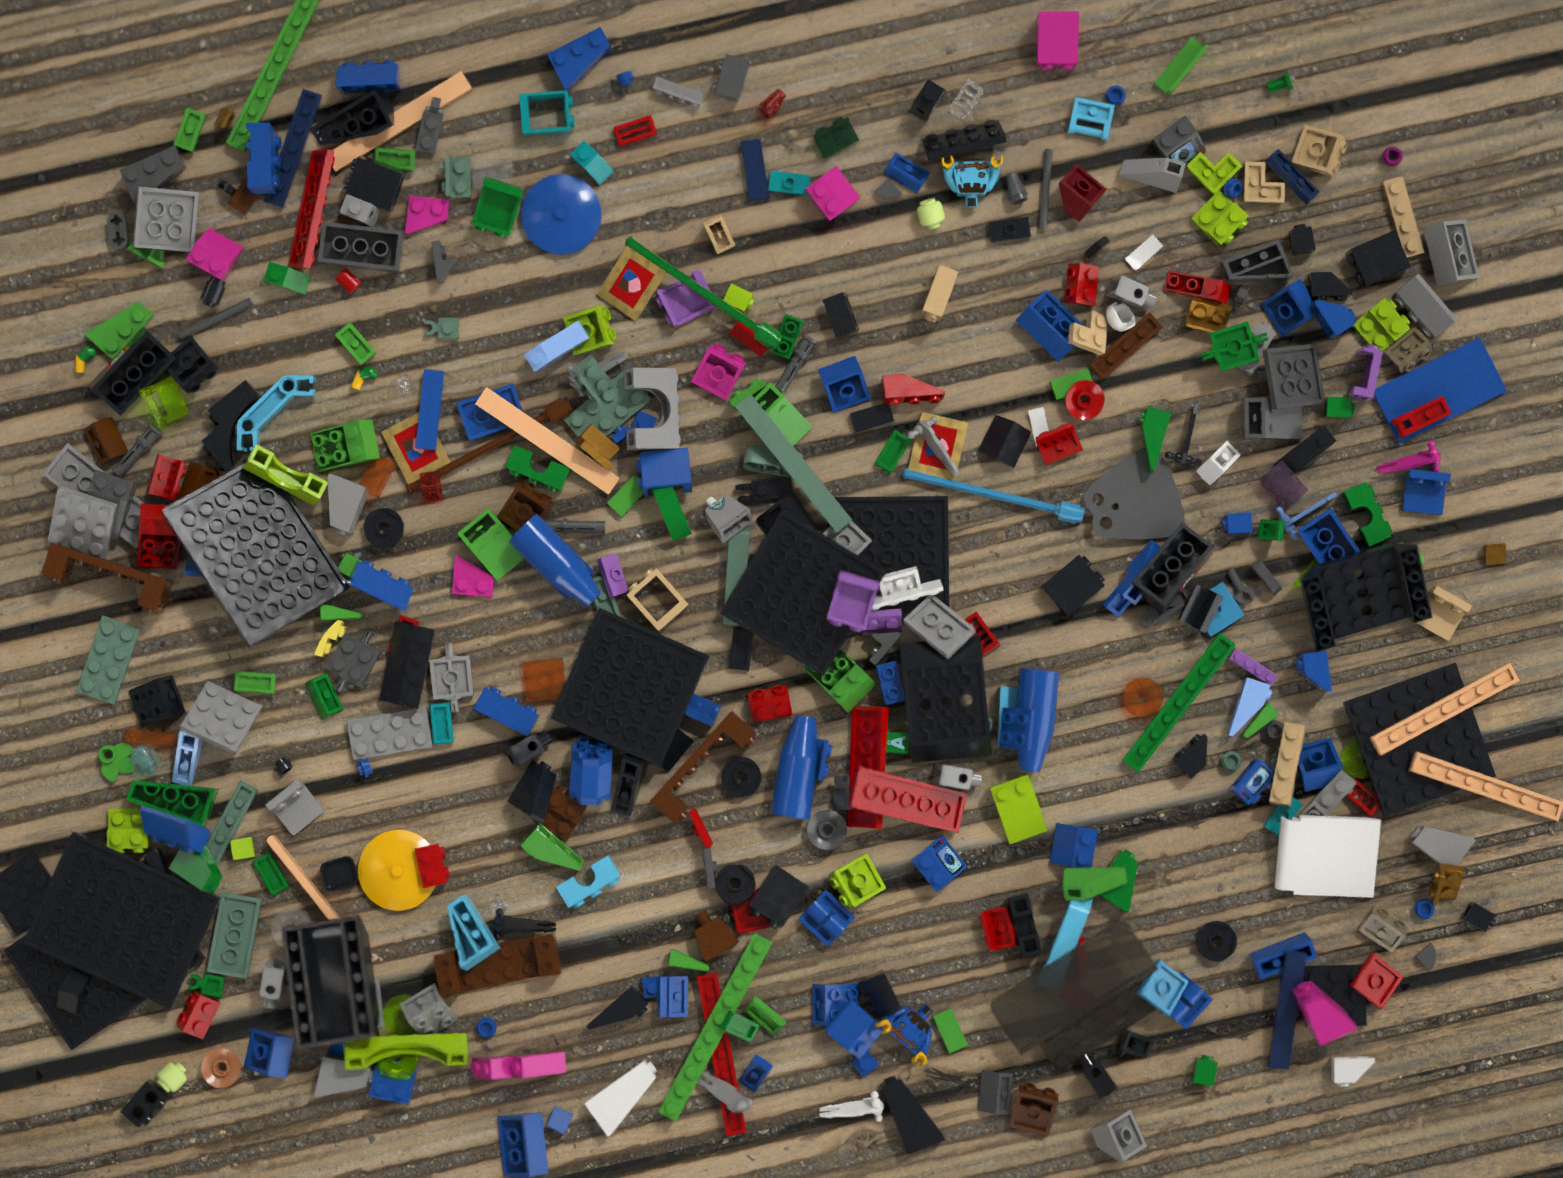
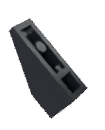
(1308, 449)
(629, 783)
(623, 1008)

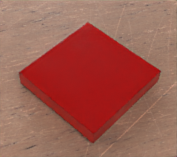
(745, 920)
(1376, 981)

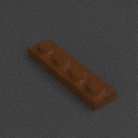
(1125, 346)

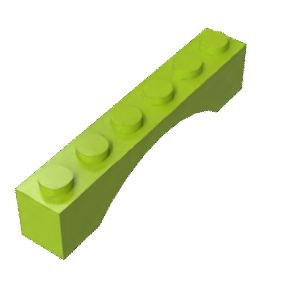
(445, 1048)

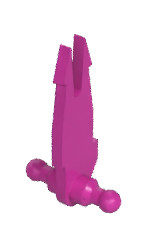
(1409, 462)

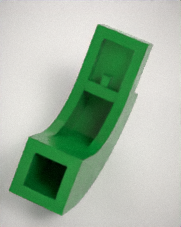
(672, 512)

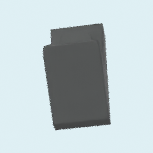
(442, 267)
(886, 641)

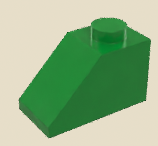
(286, 278)

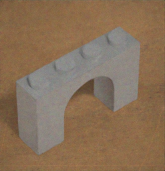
(663, 385)

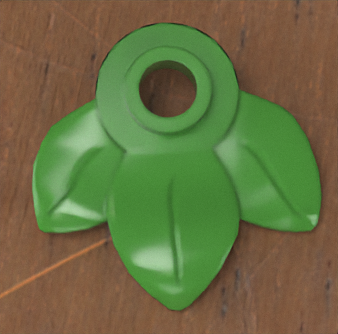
(118, 762)

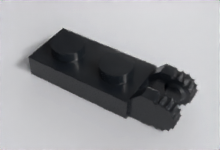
(766, 489)

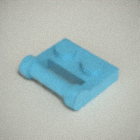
(1092, 112)

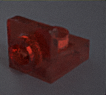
(431, 487)

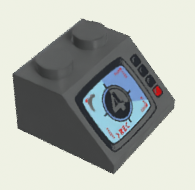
(1179, 142)

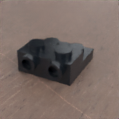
(191, 365)

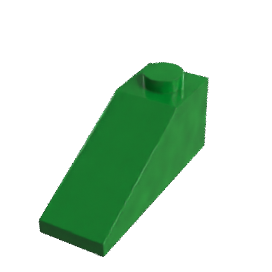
(1153, 432)

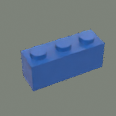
(507, 710)
(1270, 958)

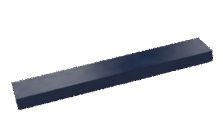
(294, 145)
(1286, 1010)

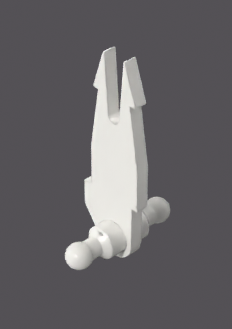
(856, 1108)

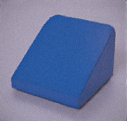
(559, 1120)

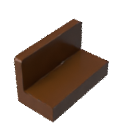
(105, 440)
(195, 478)

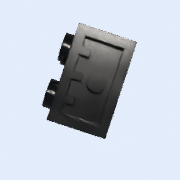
(157, 700)

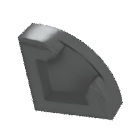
(887, 190)
(1427, 956)

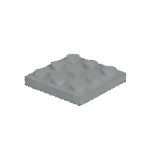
(165, 219)
(82, 522)
(221, 717)

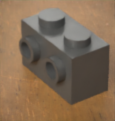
(731, 78)

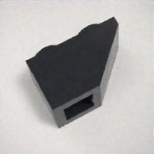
(1327, 285)
(1194, 757)

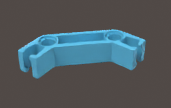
(269, 406)
(1069, 929)

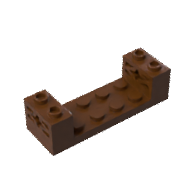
(62, 559)
(666, 800)
(514, 961)

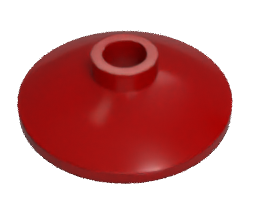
(1094, 399)

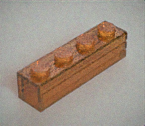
(150, 737)

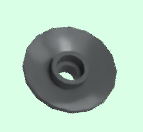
(829, 840)

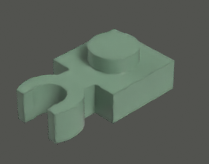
(446, 328)

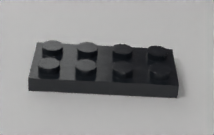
(963, 140)

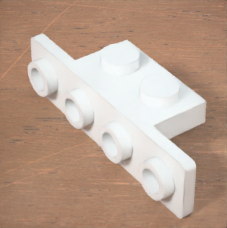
(904, 586)

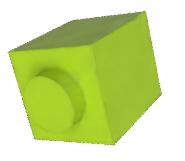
(739, 298)

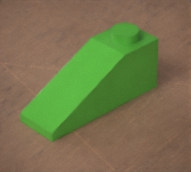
(547, 847)

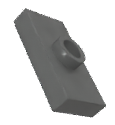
(710, 867)

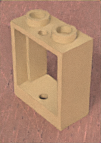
(939, 294)
(669, 616)

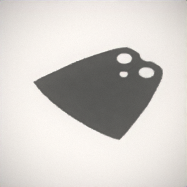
(1146, 500)

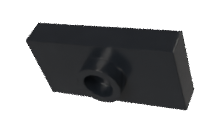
(1009, 229)

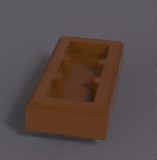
(243, 198)

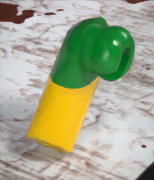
(81, 358)
(363, 374)

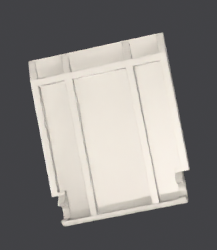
(1328, 855)

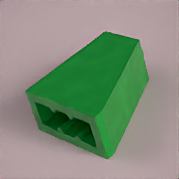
(197, 869)
(1122, 895)

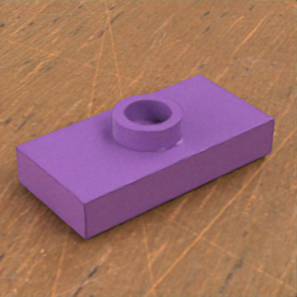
(613, 575)

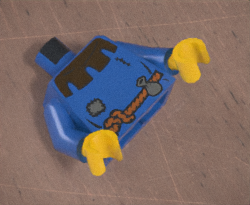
(910, 1030)

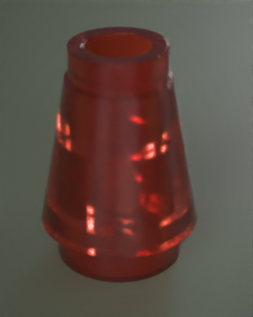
(771, 105)

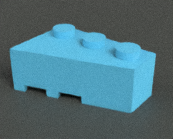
(471, 933)

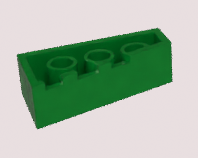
(178, 800)

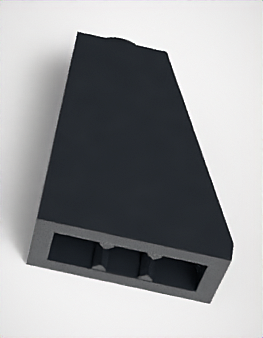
(534, 791)

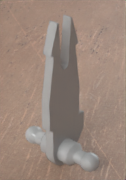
(605, 365)
(924, 428)
(726, 1093)

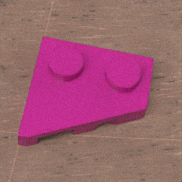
(425, 212)

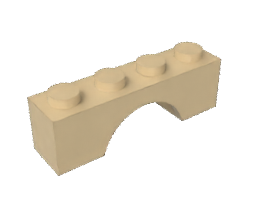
(1287, 764)

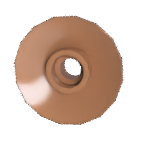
(211, 1071)

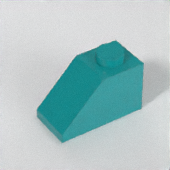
(591, 162)

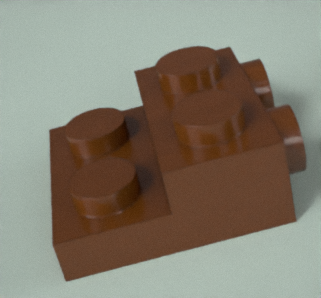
(523, 505)
(562, 813)
(1034, 1109)

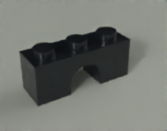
(1024, 924)

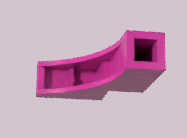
(518, 1065)

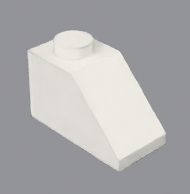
(1218, 463)
(1349, 1068)

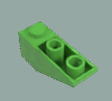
(1089, 882)

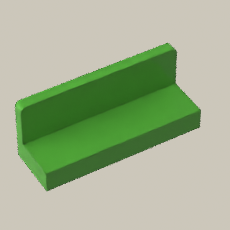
(1180, 66)

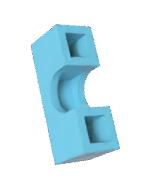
(605, 874)

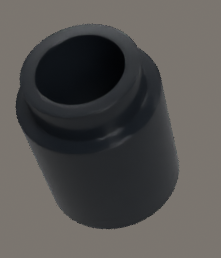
(213, 292)

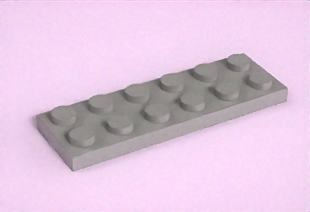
(76, 472)

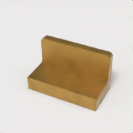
(597, 446)

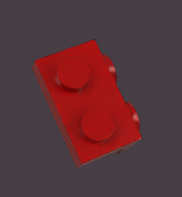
(1081, 284)
(1058, 443)
(166, 477)
(770, 703)
(431, 865)
(998, 928)
(197, 1014)

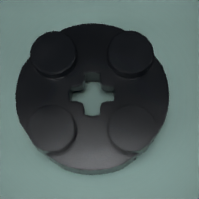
(372, 528)
(735, 767)
(747, 884)
(1223, 950)

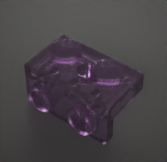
(1283, 485)

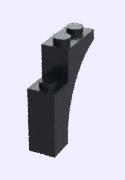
(226, 414)

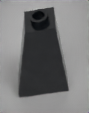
(911, 1119)

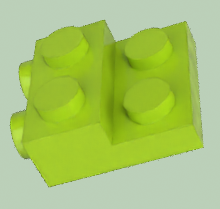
(1220, 218)
(1382, 325)
(596, 326)
(126, 830)
(856, 881)

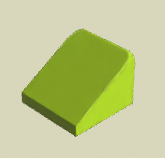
(242, 848)

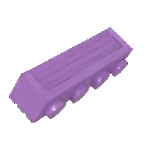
(1252, 667)

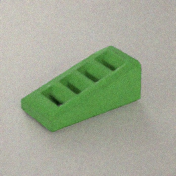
(333, 613)
(1263, 717)
(682, 960)

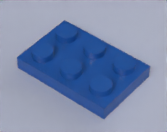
(478, 421)

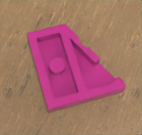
(471, 580)

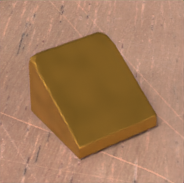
(224, 119)
(1495, 554)

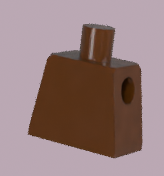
(713, 935)

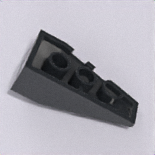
(359, 119)

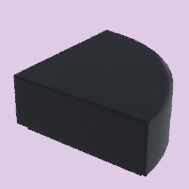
(226, 187)
(1098, 245)

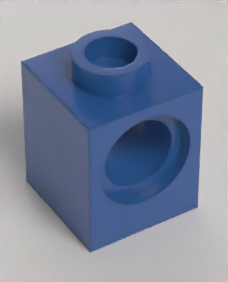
(1237, 523)

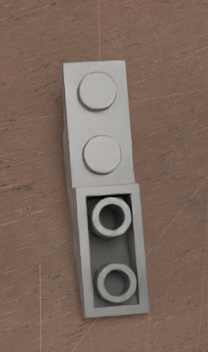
(1329, 795)

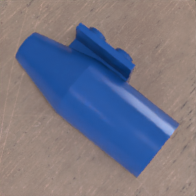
(555, 561)
(1032, 722)
(798, 768)

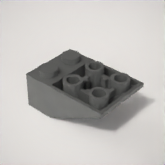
(1263, 423)

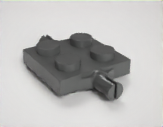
(353, 660)

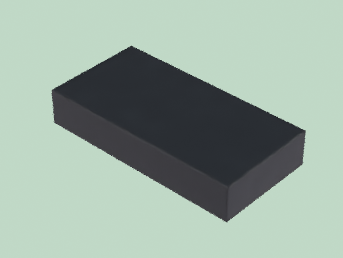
(871, 417)
(741, 649)

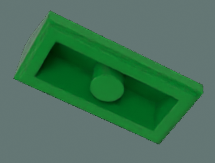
(324, 696)

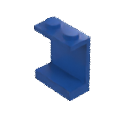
(664, 469)

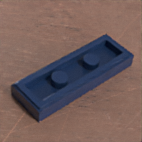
(755, 169)
(1292, 176)

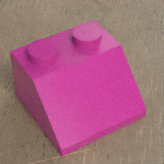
(832, 193)
(215, 254)

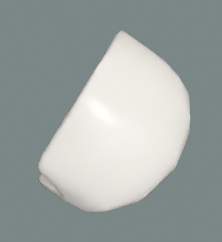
(1120, 316)

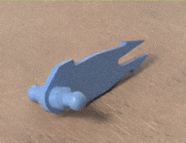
(1289, 526)

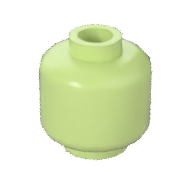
(930, 213)
(171, 1077)

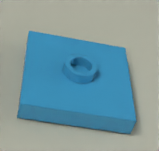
(1227, 612)
(1163, 988)

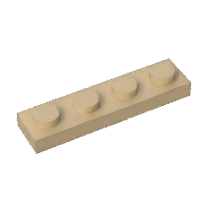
(1403, 216)

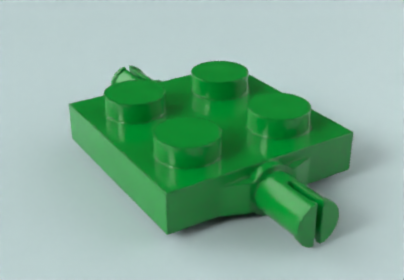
(1234, 346)

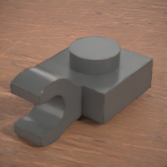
(842, 795)

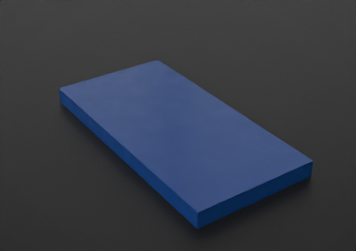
(1461, 376)

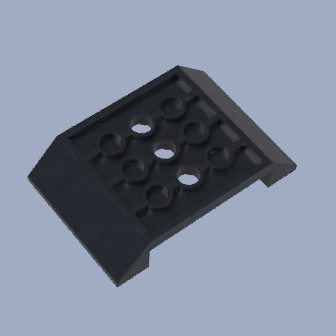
(1392, 586)
(941, 730)

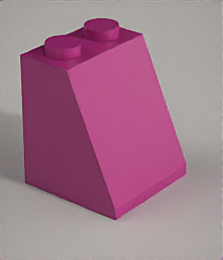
(1057, 39)
(1322, 1014)

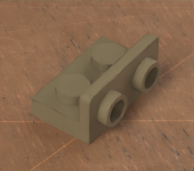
(1409, 350)
(1384, 928)

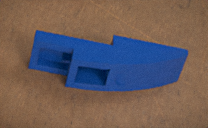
(1126, 591)

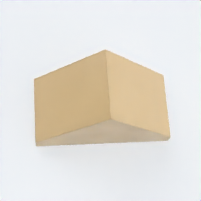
(718, 234)

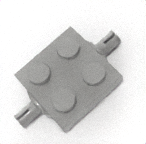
(451, 677)

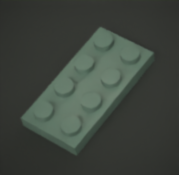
(614, 410)
(108, 660)
(234, 935)

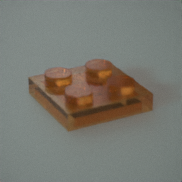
(544, 679)

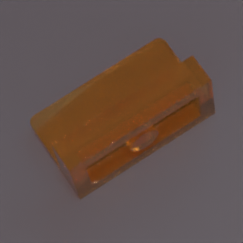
(377, 475)

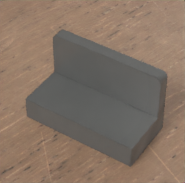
(995, 1092)

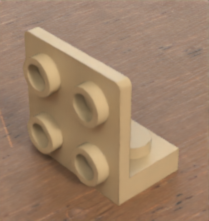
(1446, 612)

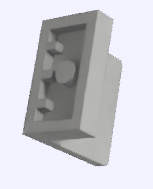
(295, 807)
(428, 1011)

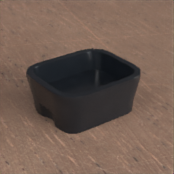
(339, 873)

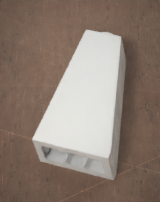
(619, 1097)

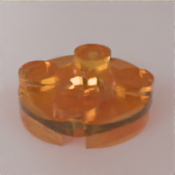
(1148, 687)

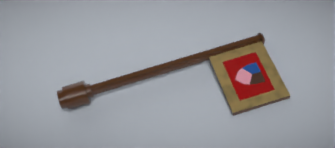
(412, 461)

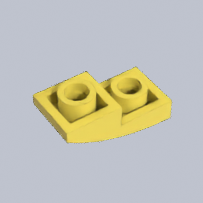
(334, 632)

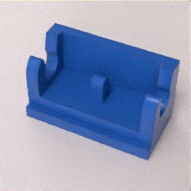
(703, 710)

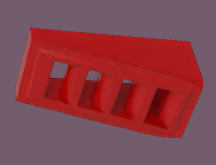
(994, 645)
(1364, 808)

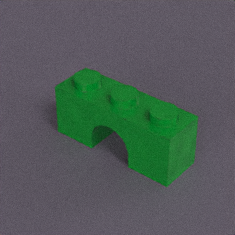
(520, 464)
(1362, 497)

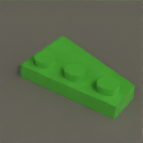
(120, 329)

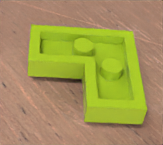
(1211, 175)

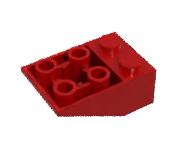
(156, 540)

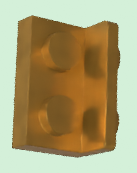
(1207, 315)
(1446, 882)

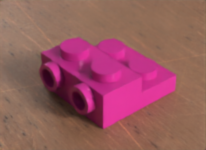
(719, 371)

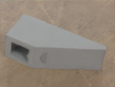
(1157, 172)

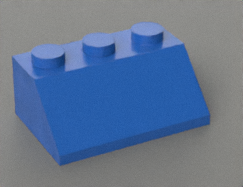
(367, 77)
(1048, 324)
(1327, 538)
(380, 584)
(174, 830)
(522, 1144)

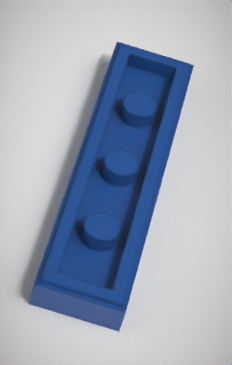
(430, 410)

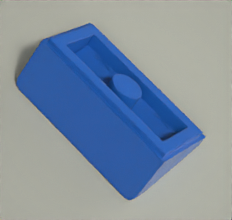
(906, 173)

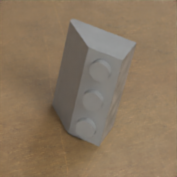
(1451, 252)
(1424, 307)

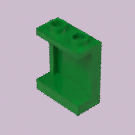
(497, 207)

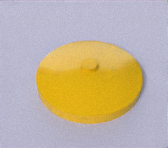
(391, 870)

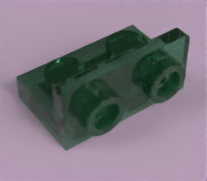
(835, 138)

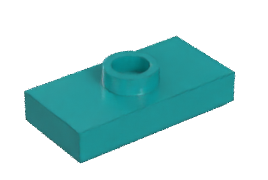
(789, 183)
(441, 723)
(1274, 820)

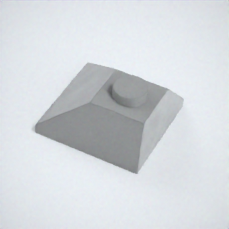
(1119, 1136)

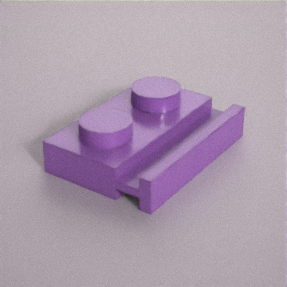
(884, 622)

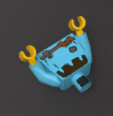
(971, 178)

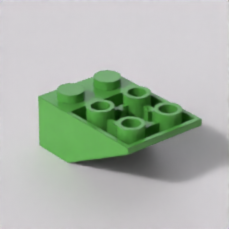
(783, 413)
(345, 445)
(491, 544)
(844, 681)

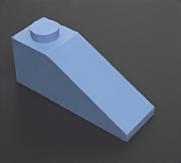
(556, 347)
(1250, 700)
(186, 758)

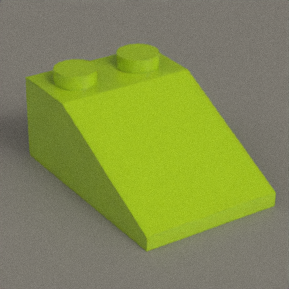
(1018, 809)

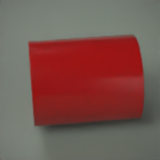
(348, 281)

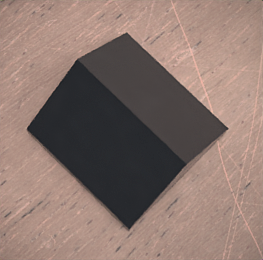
(1004, 440)

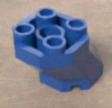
(591, 771)

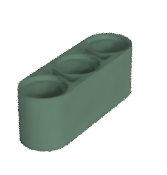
(762, 460)

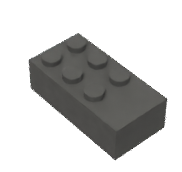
(360, 247)

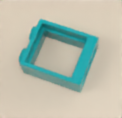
(543, 96)

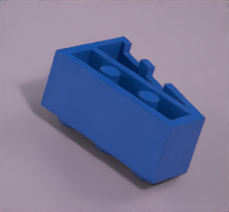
(578, 57)
(263, 159)

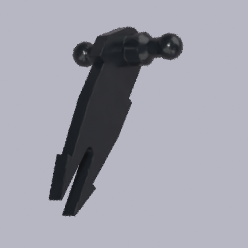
(1183, 458)
(521, 925)

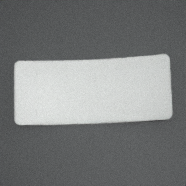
(1144, 252)
(1038, 421)

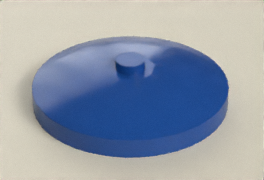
(561, 214)

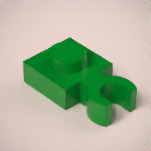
(211, 984)

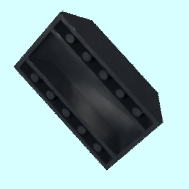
(331, 981)

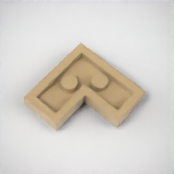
(1258, 190)
(1092, 336)

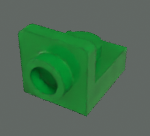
(1271, 530)

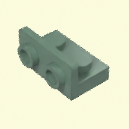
(457, 177)
(592, 377)

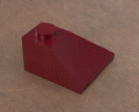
(1079, 192)

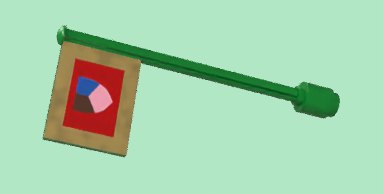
(640, 274)

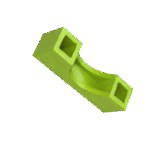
(302, 485)

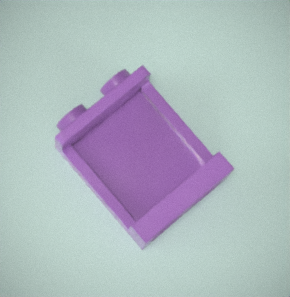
(682, 302)
(1367, 390)
(852, 601)

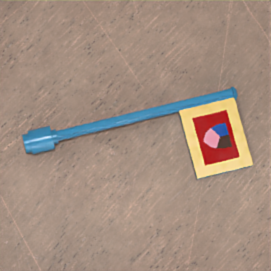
(927, 468)

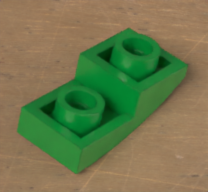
(790, 331)

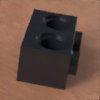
(141, 1100)

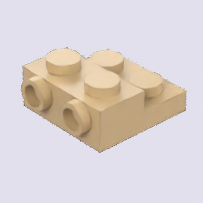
(1319, 150)

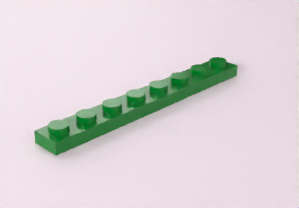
(1179, 702)

